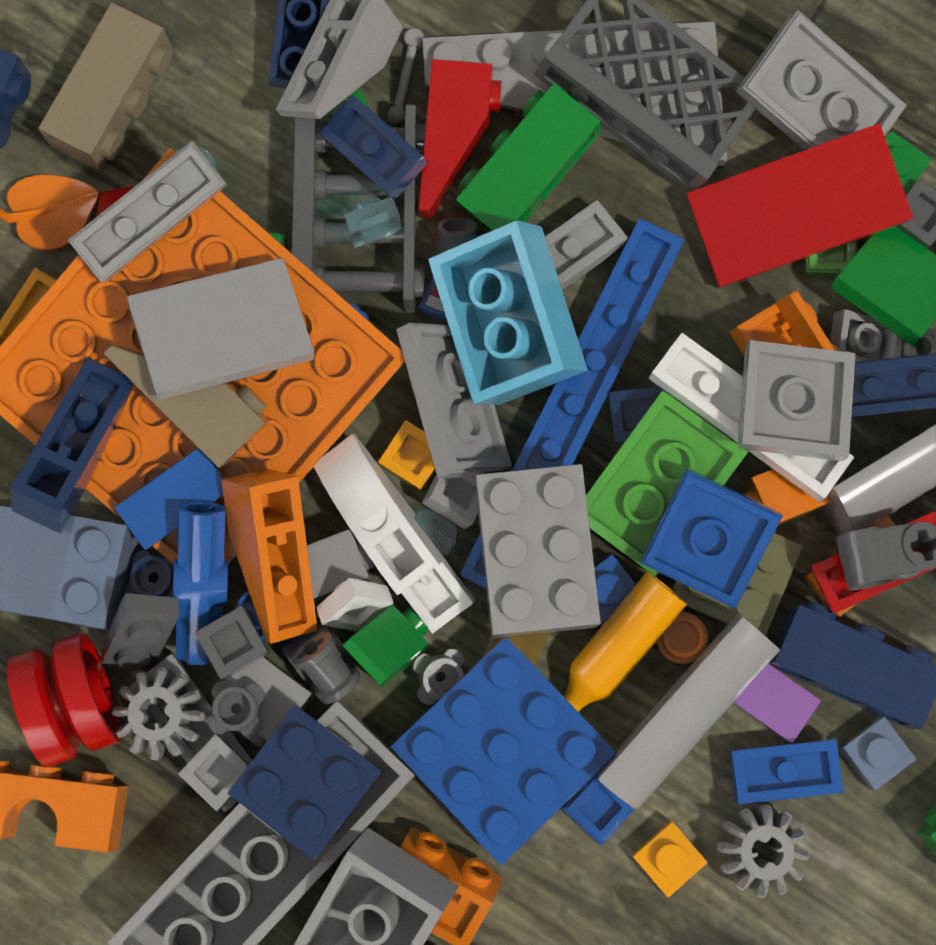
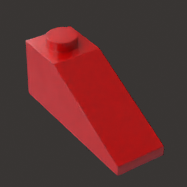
(456, 121)

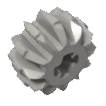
(141, 718)
(763, 871)

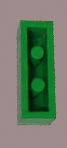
(529, 160)

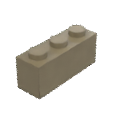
(107, 87)

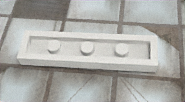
(715, 395)

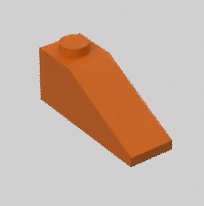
(272, 550)

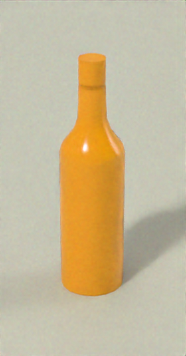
(622, 641)

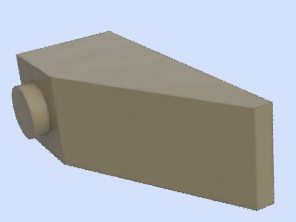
(213, 418)

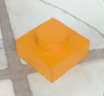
(409, 457)
(669, 858)

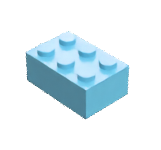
(507, 314)

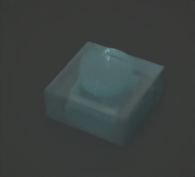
(372, 220)

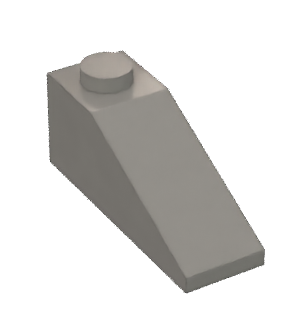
(341, 56)

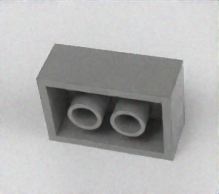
(537, 551)
(378, 898)

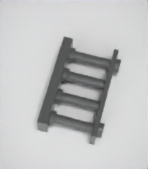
(313, 232)

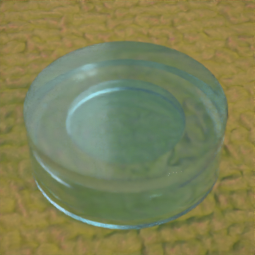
(438, 529)

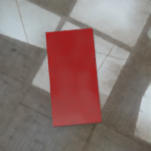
(799, 206)

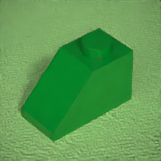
(389, 644)

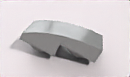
(872, 340)

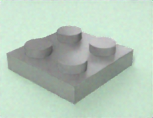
(796, 400)

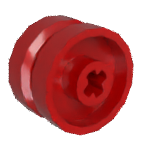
(63, 700)

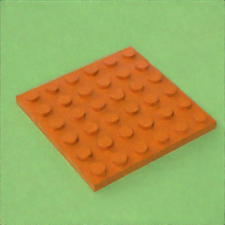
(83, 317)

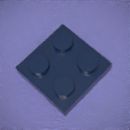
(305, 782)

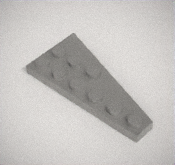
(520, 53)

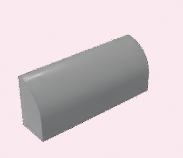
(884, 485)
(687, 711)

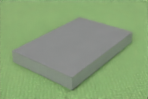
(816, 87)
(220, 328)
(460, 435)

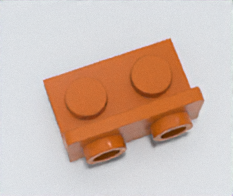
(476, 885)

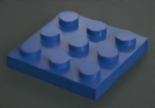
(503, 750)

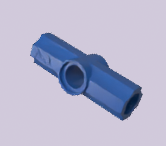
(199, 575)

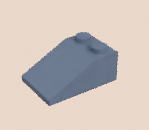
(65, 575)

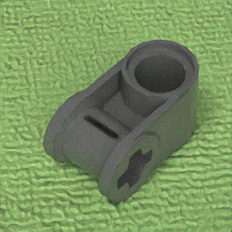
(886, 554)
(323, 663)

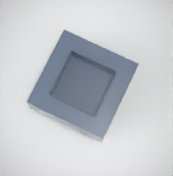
(877, 753)

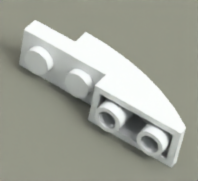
(391, 534)

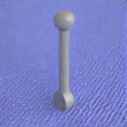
(413, 42)

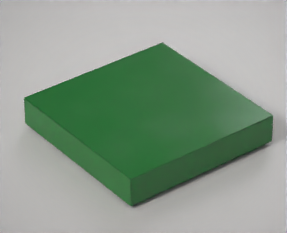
(893, 283)

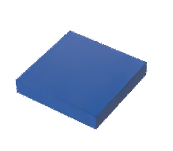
(711, 538)

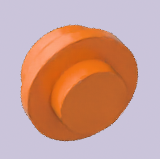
(683, 639)

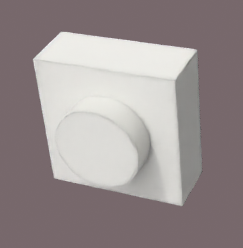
(354, 604)

